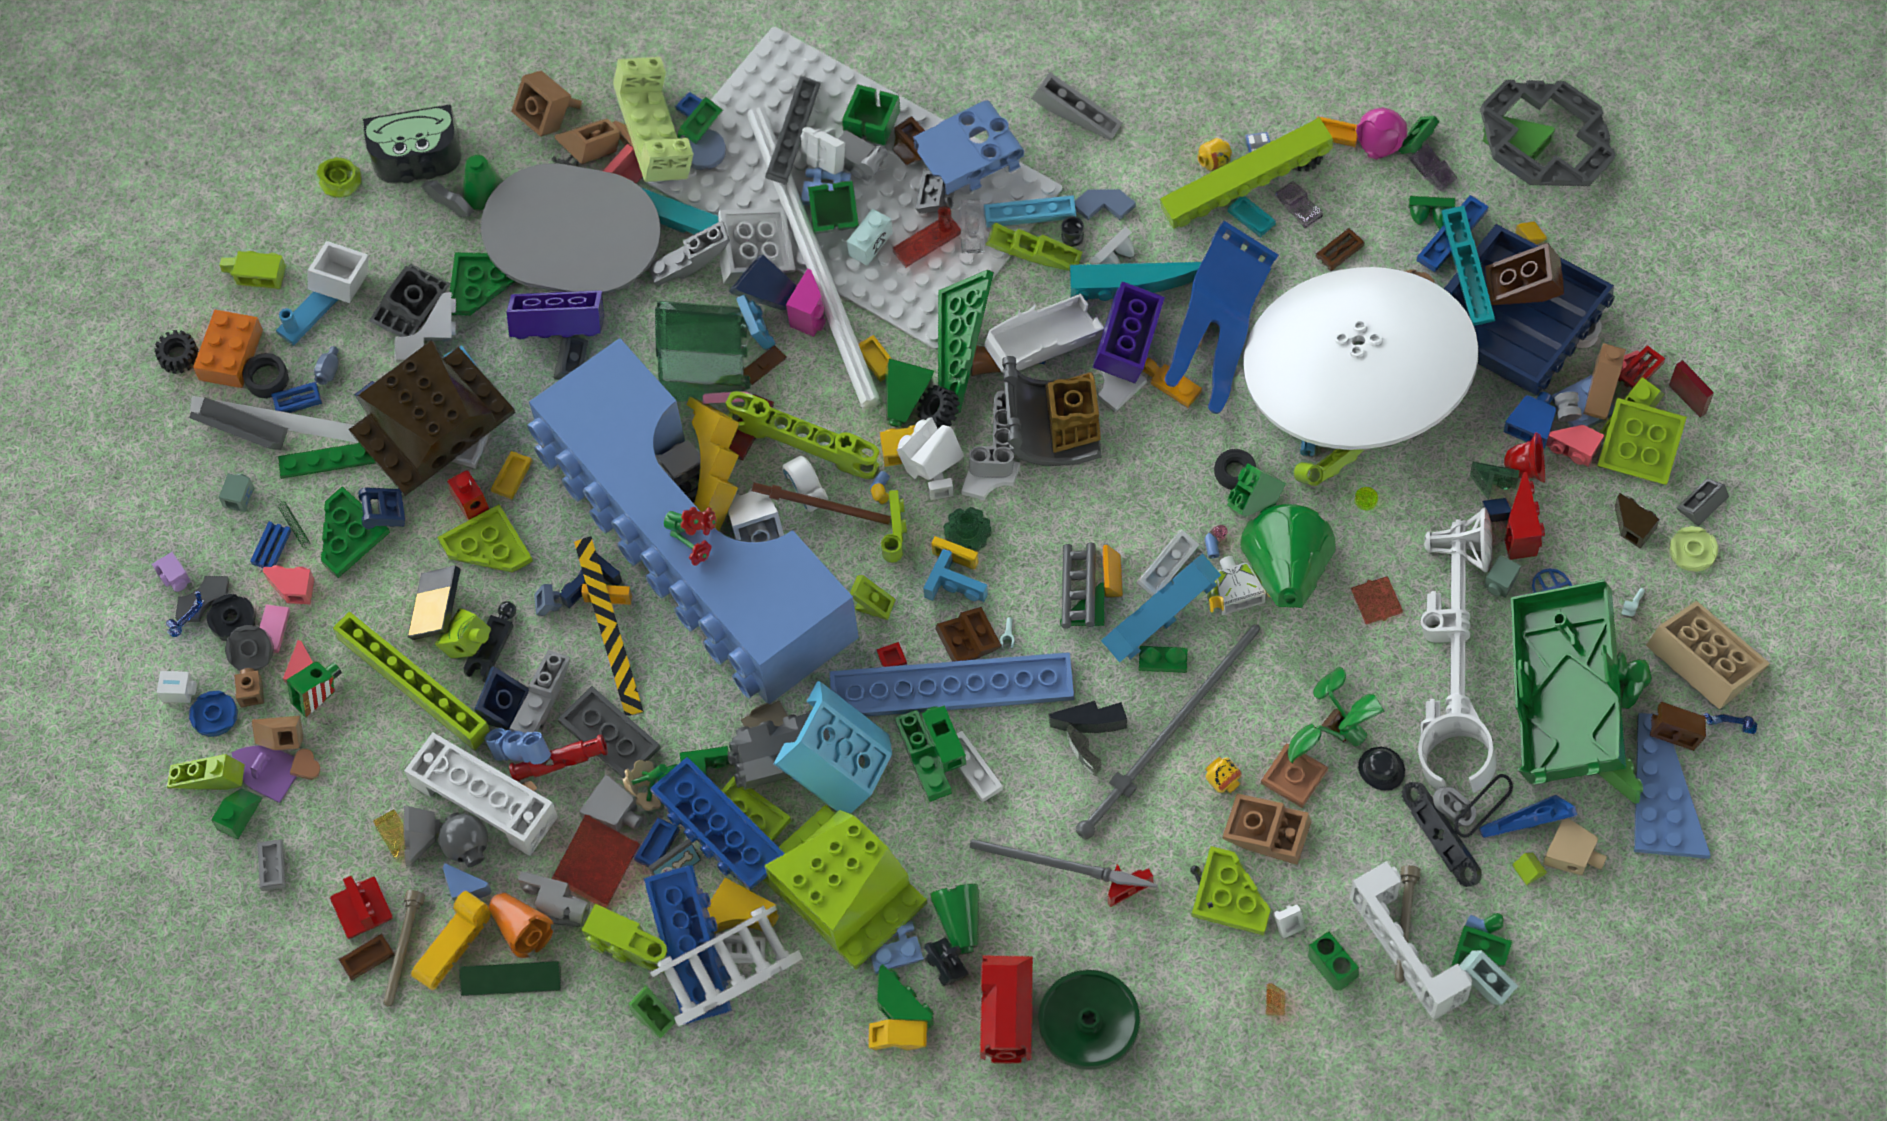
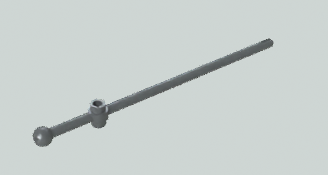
(1123, 783)

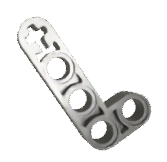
(995, 459)

